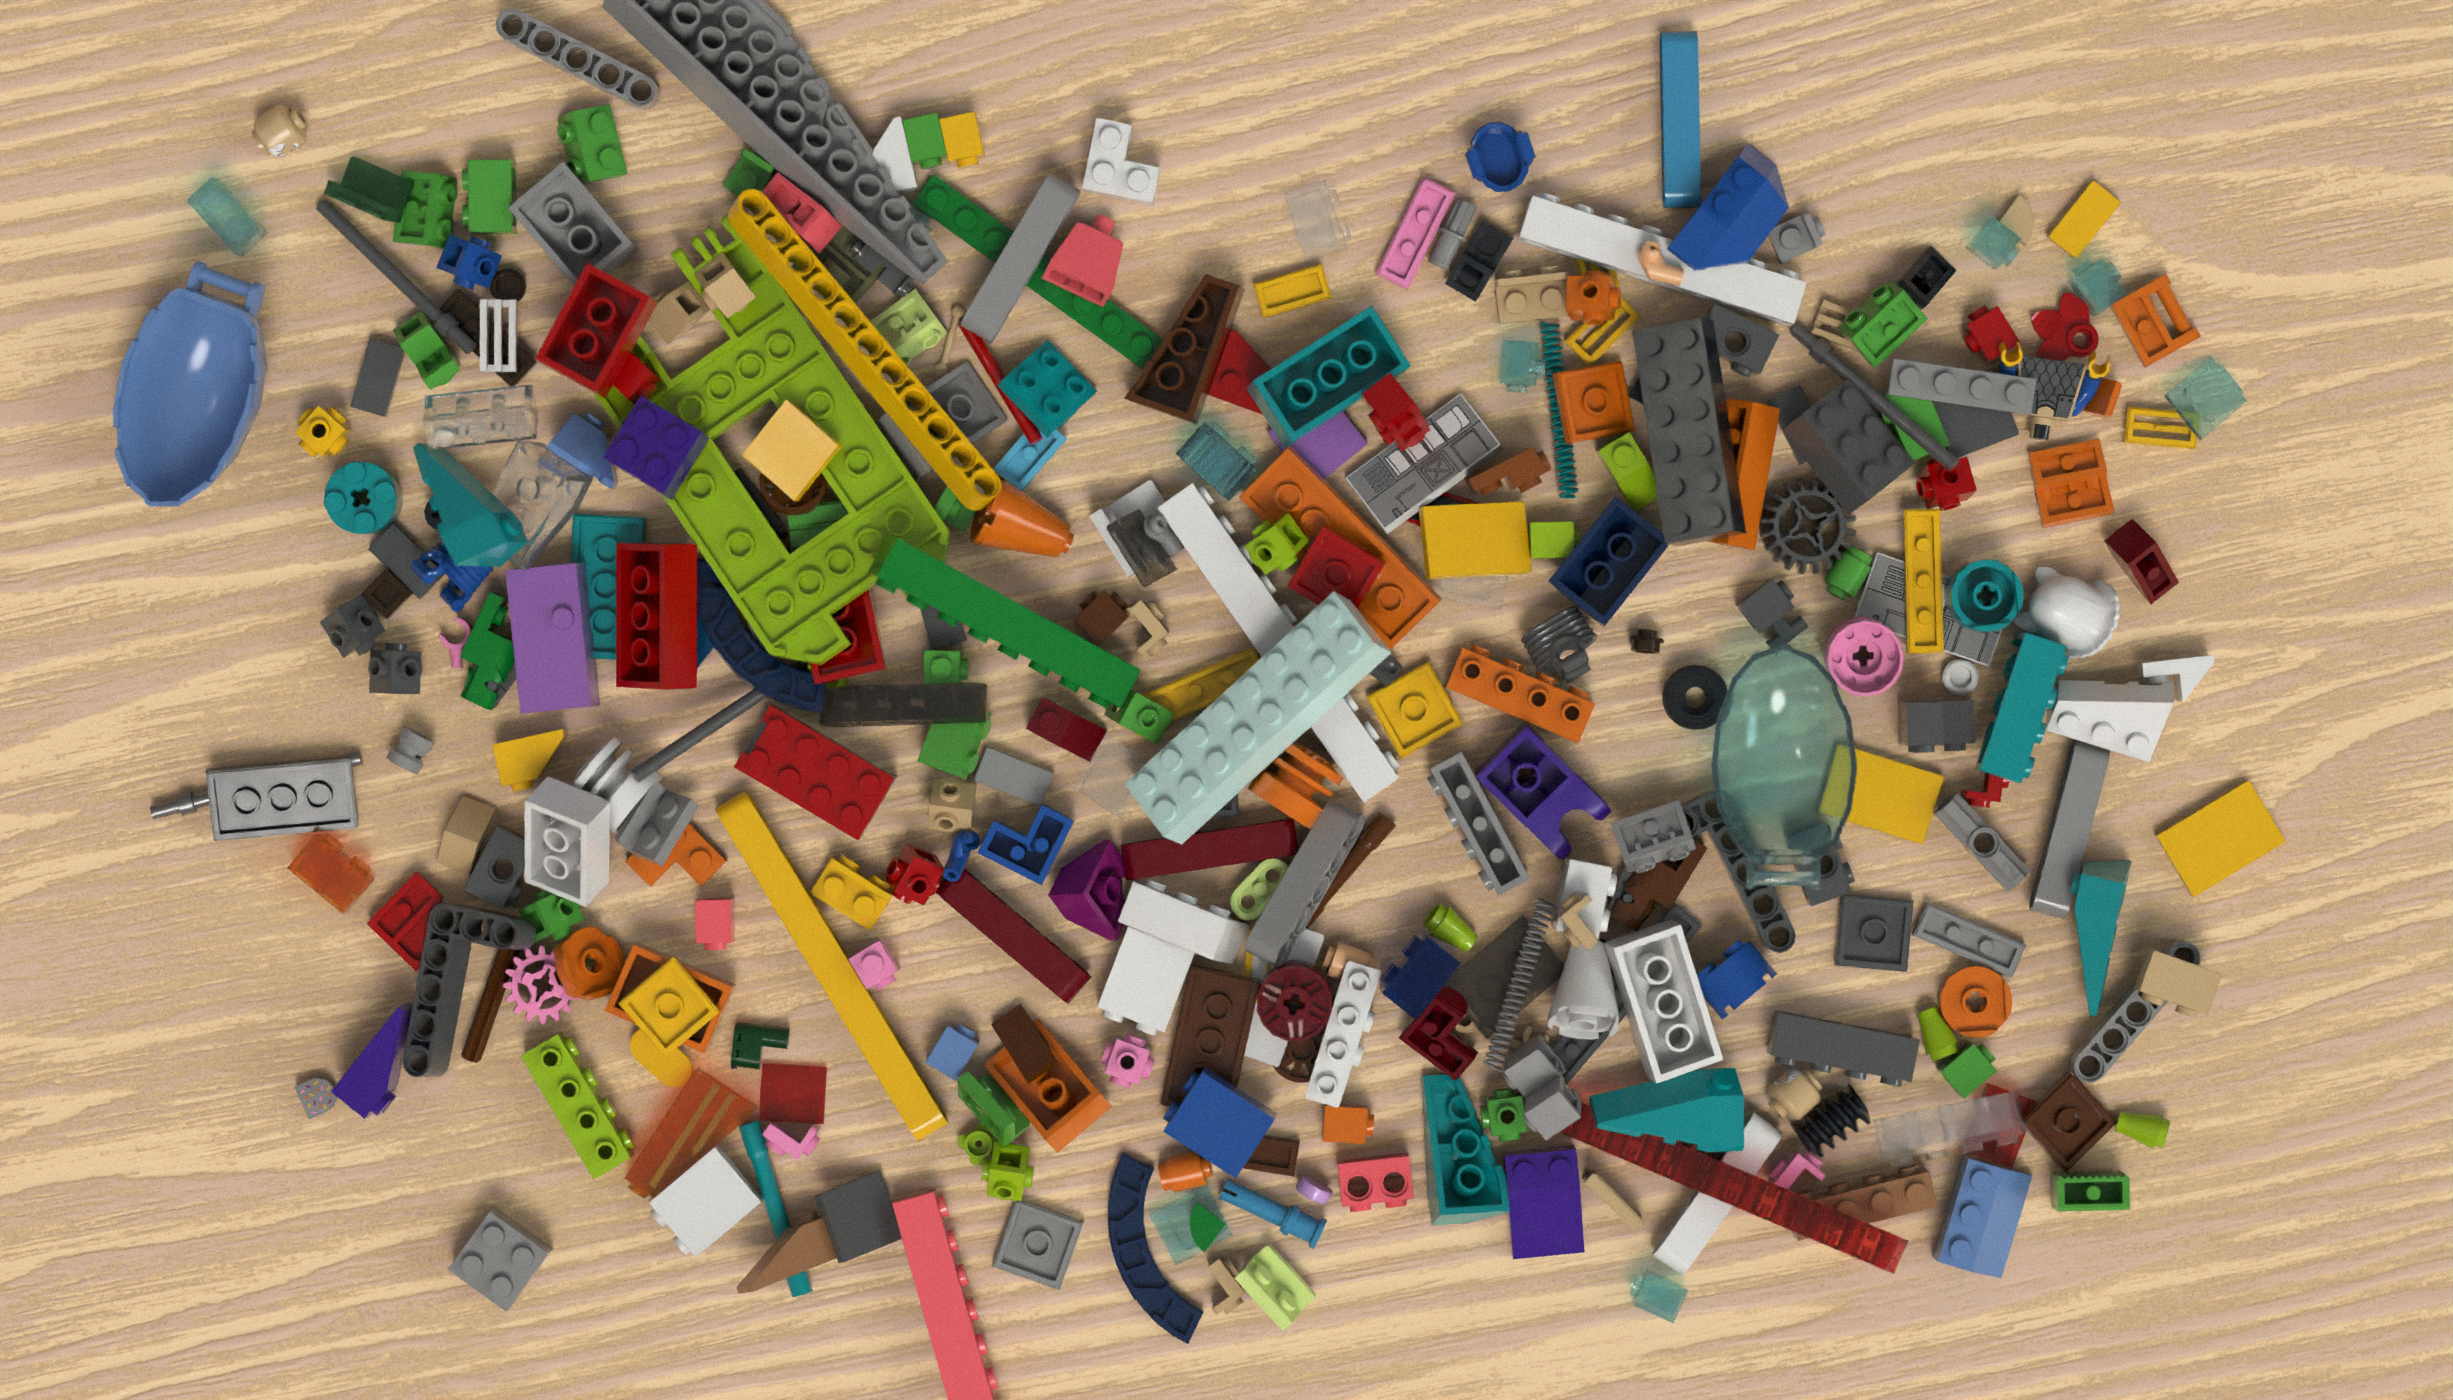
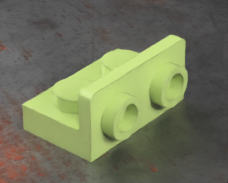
(909, 326)
(1275, 1286)

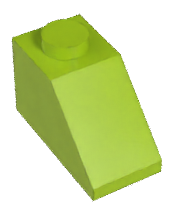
(1629, 471)

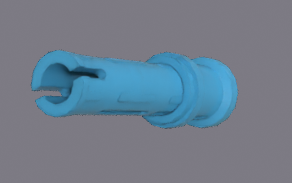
(1289, 1220)

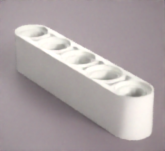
(1704, 1213)

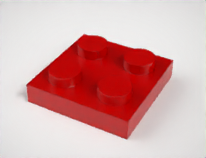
(1336, 566)

